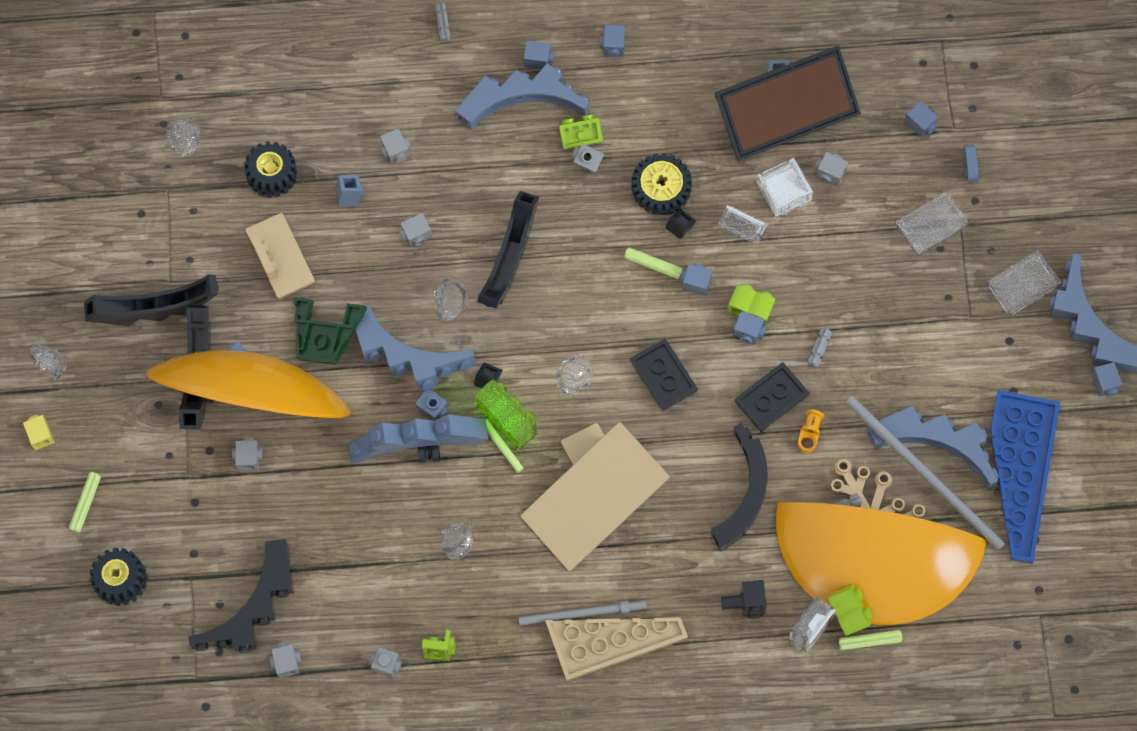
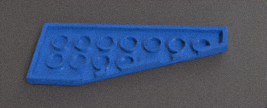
(1022, 450)

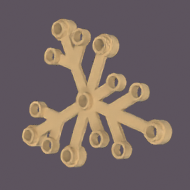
(857, 486)

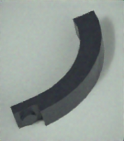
(511, 250)
(199, 339)
(743, 518)

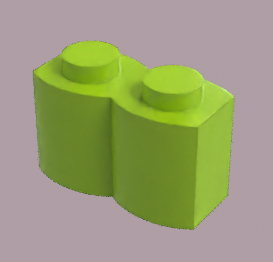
(751, 302)
(850, 609)

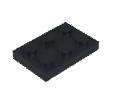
(663, 374)
(771, 397)

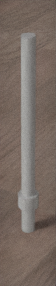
(624, 607)

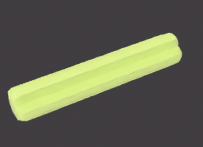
(653, 263)
(84, 502)
(870, 640)

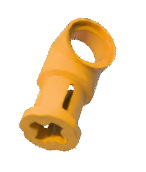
(810, 431)

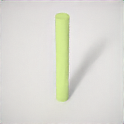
(503, 447)

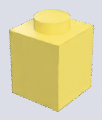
(38, 432)

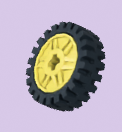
(653, 195)

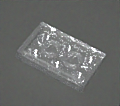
(932, 223)
(1024, 283)

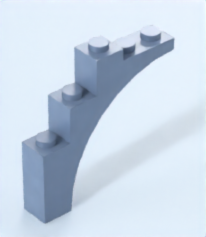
(519, 88)
(1086, 326)
(402, 358)
(418, 433)
(940, 433)

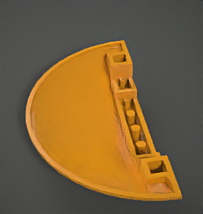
(250, 382)
(896, 560)

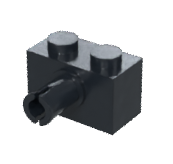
(751, 599)

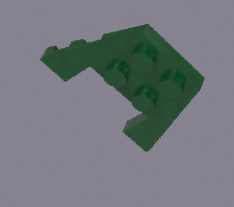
(324, 340)

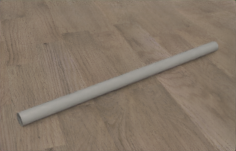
(925, 473)

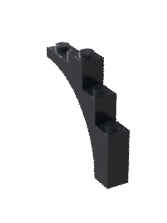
(151, 306)
(240, 629)

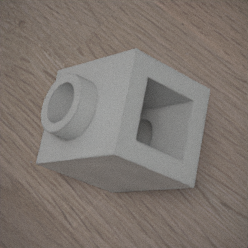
(395, 146)
(594, 158)
(831, 168)
(415, 230)
(247, 454)
(285, 660)
(385, 662)

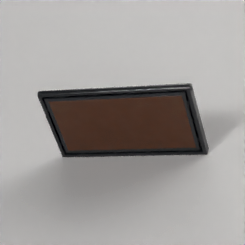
(787, 103)

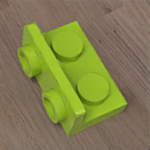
(582, 131)
(437, 649)

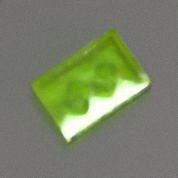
(506, 414)

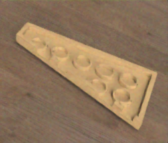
(600, 643)

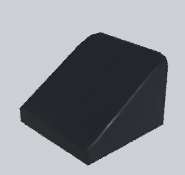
(680, 223)
(486, 374)

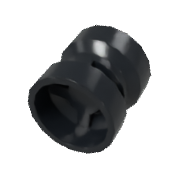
(423, 454)

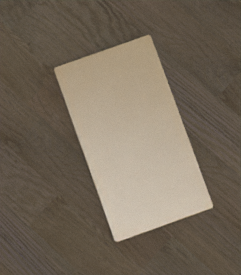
(595, 496)

